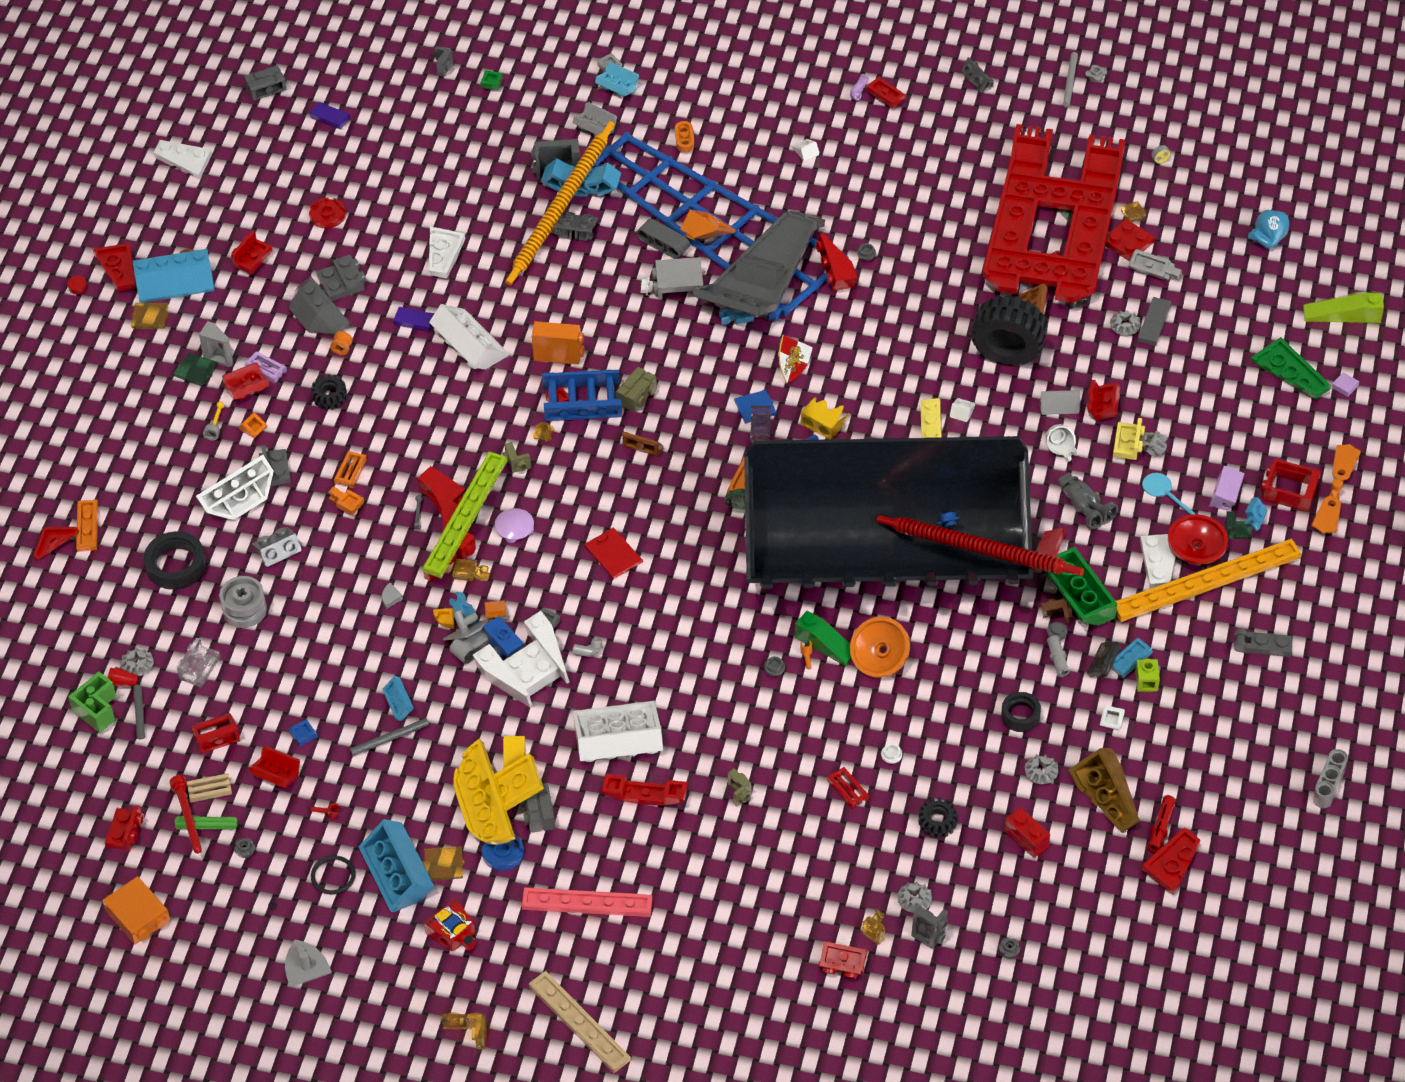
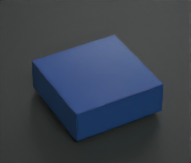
(303, 732)

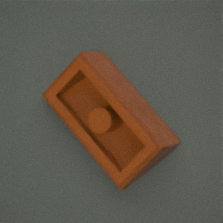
(641, 444)

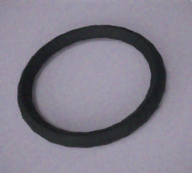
(334, 857)

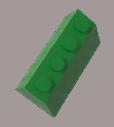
(1085, 592)

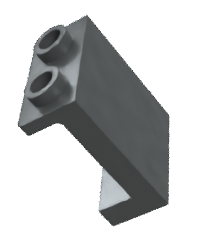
(547, 151)

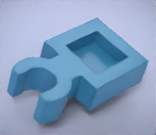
(738, 317)

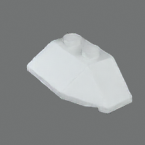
(239, 490)

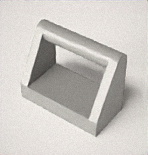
(209, 340)

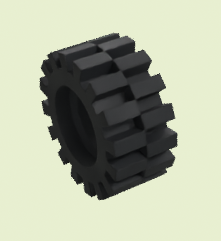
(330, 400)
(937, 807)

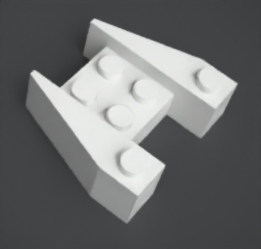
(529, 667)

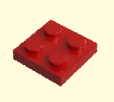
(1127, 238)

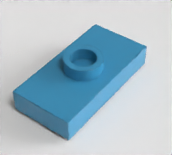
(1127, 659)
(398, 698)

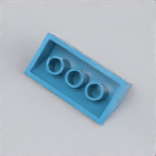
(173, 275)
(396, 865)

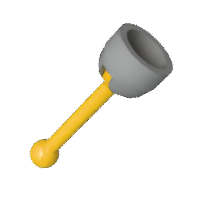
(213, 427)

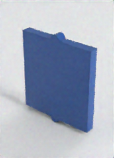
(756, 399)

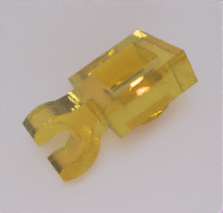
(468, 569)
(873, 928)

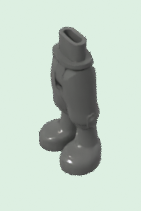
(1083, 498)

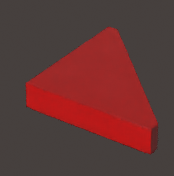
(52, 538)

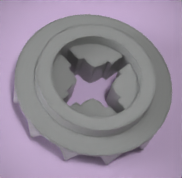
(1125, 328)
(144, 665)
(1036, 775)
(904, 897)

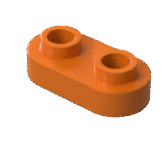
(684, 136)

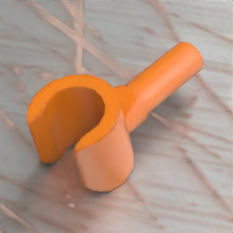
(806, 652)

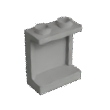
(677, 275)

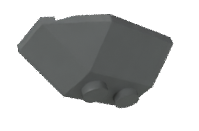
(316, 309)

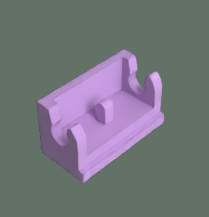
(1226, 488)

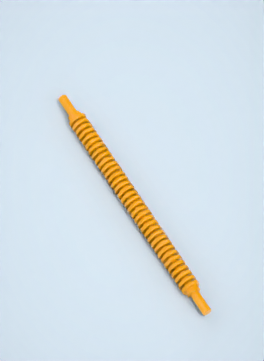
(559, 203)

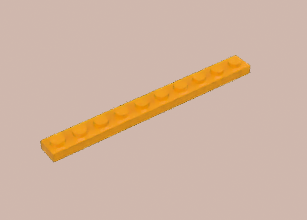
(1207, 580)

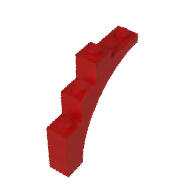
(446, 497)

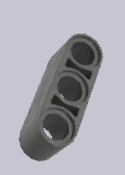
(663, 238)

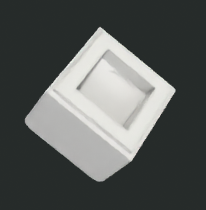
(806, 149)
(962, 409)
(1112, 717)

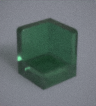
(1236, 529)

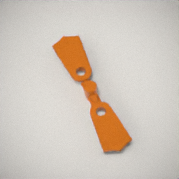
(1344, 462)

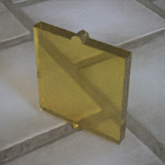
(149, 315)
(444, 863)

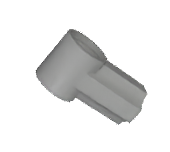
(466, 647)

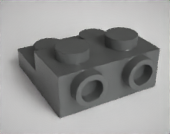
(342, 278)

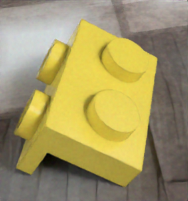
(1127, 440)

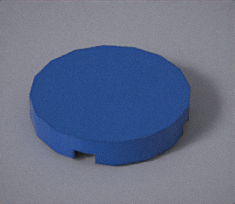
(503, 856)

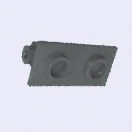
(976, 75)

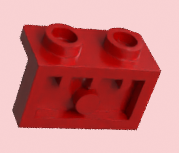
(124, 828)

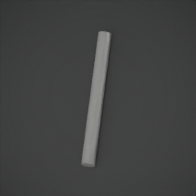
(1070, 79)

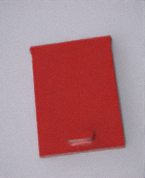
(613, 553)

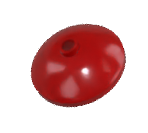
(1199, 532)

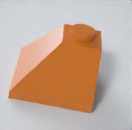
(704, 226)

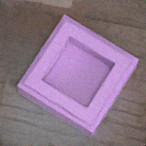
(1345, 384)

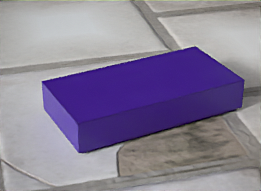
(329, 115)
(413, 319)

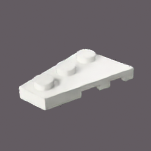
(187, 157)
(443, 250)
(1157, 559)

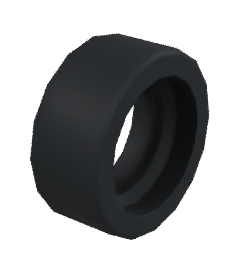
(1025, 699)

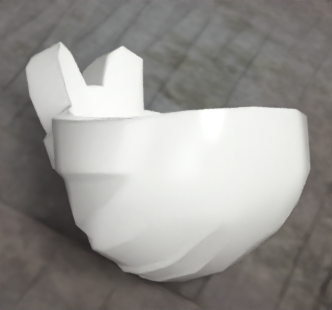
(1061, 441)

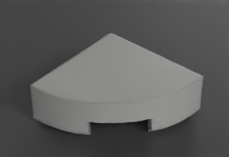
(391, 596)

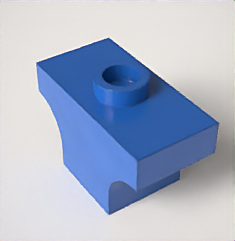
(502, 638)

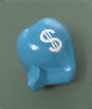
(1270, 228)

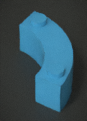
(598, 181)

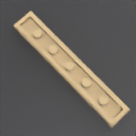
(579, 1022)

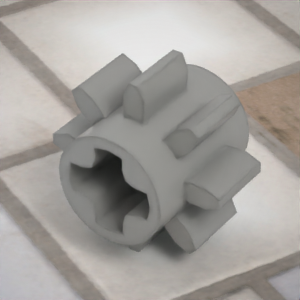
(1154, 443)

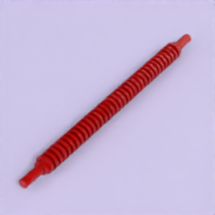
(980, 545)

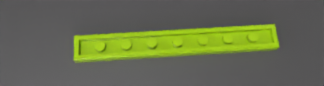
(464, 514)

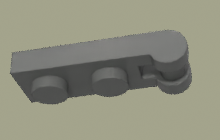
(1263, 643)

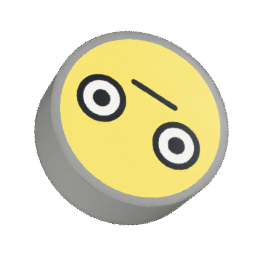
(1161, 154)

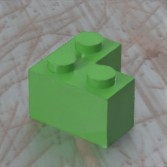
(92, 701)

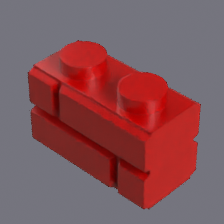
(1027, 832)

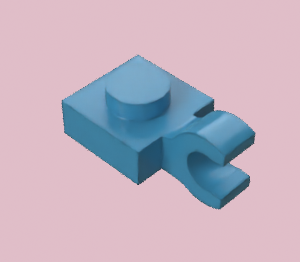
(1256, 513)
(461, 603)

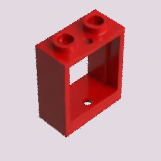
(1294, 472)

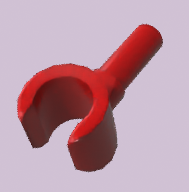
(332, 807)

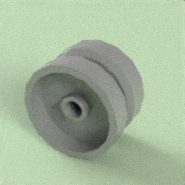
(243, 601)

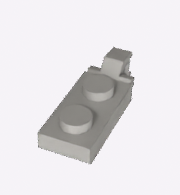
(1154, 266)

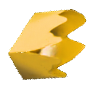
(821, 419)

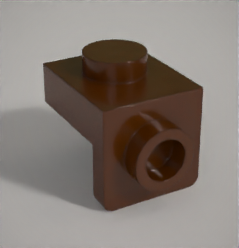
(1056, 607)

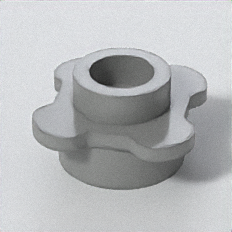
(1096, 73)

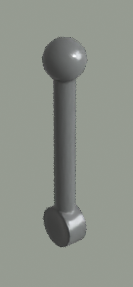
(418, 498)

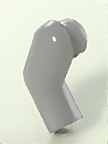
(590, 650)

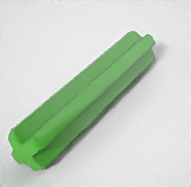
(208, 822)

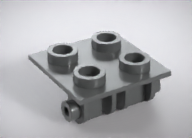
(581, 224)

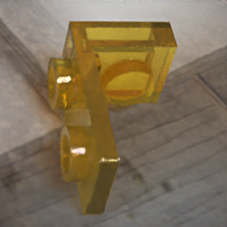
(468, 1021)

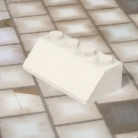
(467, 337)

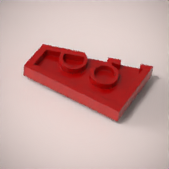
(118, 265)
(1172, 860)

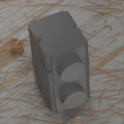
(265, 83)
(539, 811)

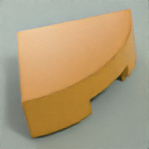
(444, 617)

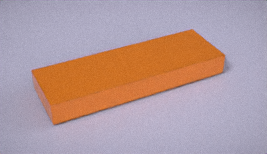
(87, 525)

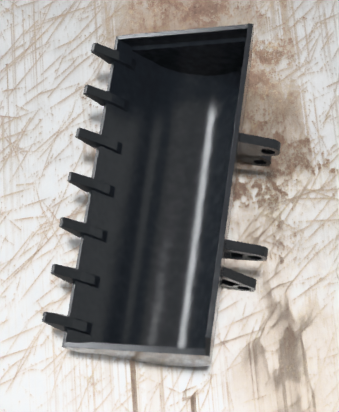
(820, 500)

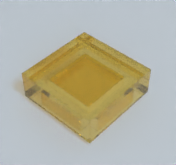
(1133, 211)

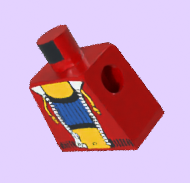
(451, 927)

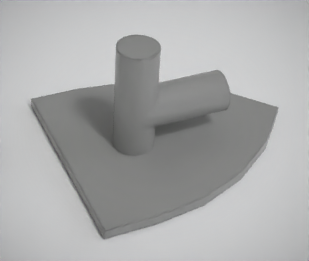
(465, 629)
(304, 963)

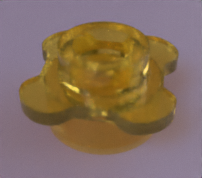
(543, 431)

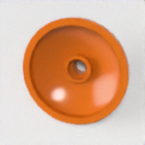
(869, 641)

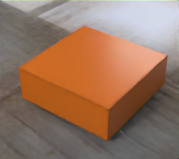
(495, 609)

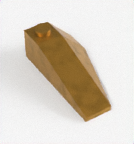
(1105, 784)

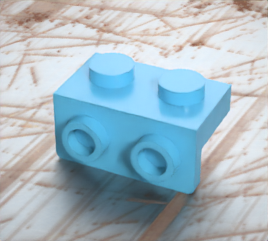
(618, 79)

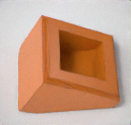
(253, 425)

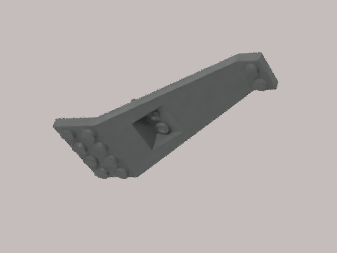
(765, 269)

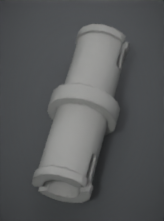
(1058, 656)

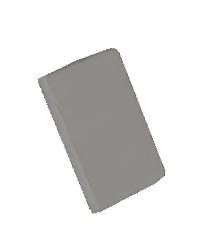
(1060, 402)

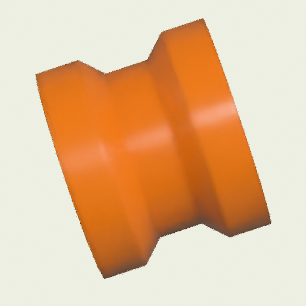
(341, 343)

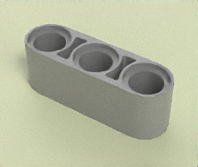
(1329, 786)

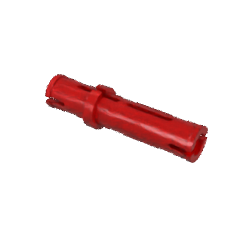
(1159, 830)

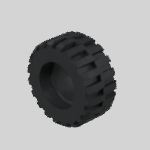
(1014, 315)

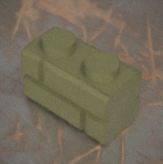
(636, 389)

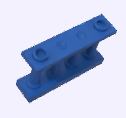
(581, 409)

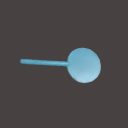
(1159, 486)

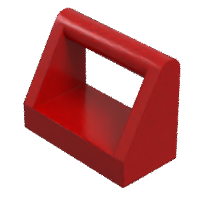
(216, 738)

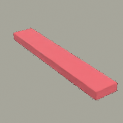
(587, 902)

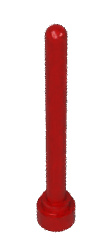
(179, 785)

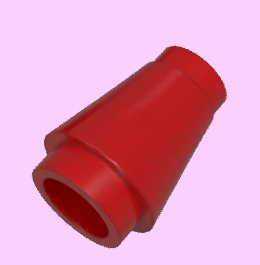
(122, 678)

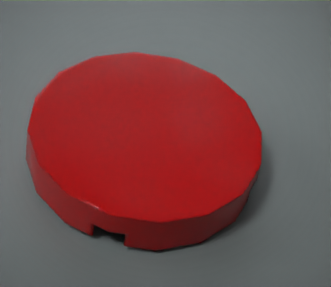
(327, 213)

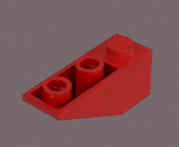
(837, 265)

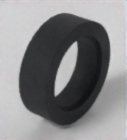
(179, 579)

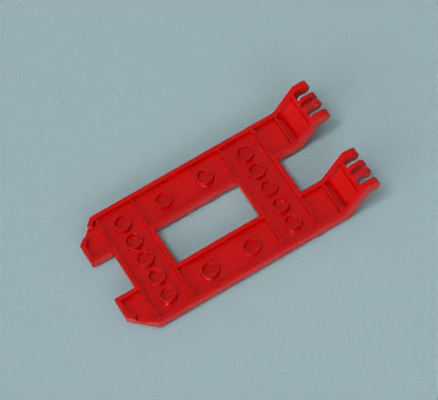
(1028, 187)

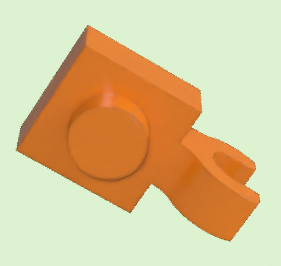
(347, 501)

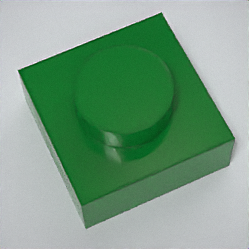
(491, 80)

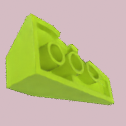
(1353, 307)

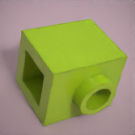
(1147, 675)

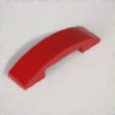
(642, 792)

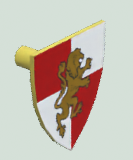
(793, 357)

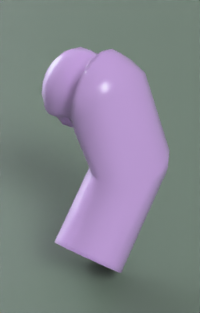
(856, 91)

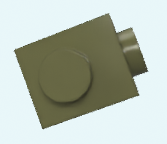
(516, 463)
(741, 785)

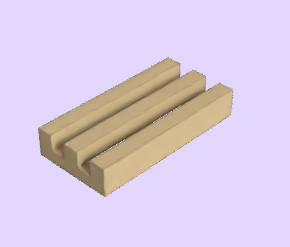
(209, 784)

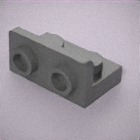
(279, 463)
(928, 927)

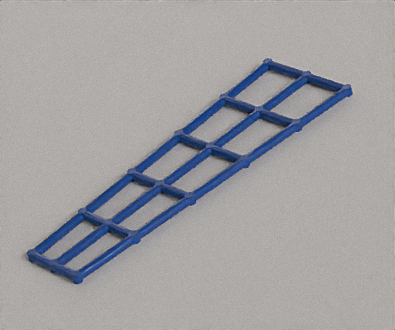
(691, 203)

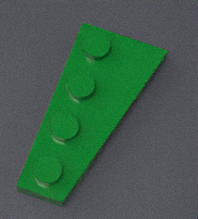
(1290, 367)

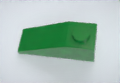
(823, 637)

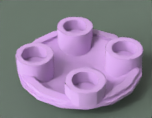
(514, 524)

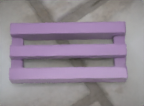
(268, 372)

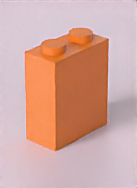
(557, 342)
(136, 910)

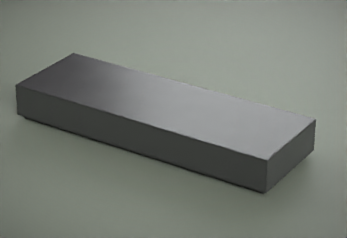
(1154, 321)

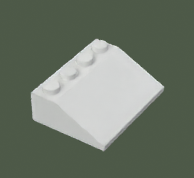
(617, 731)

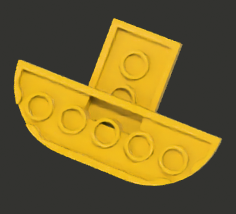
(488, 796)

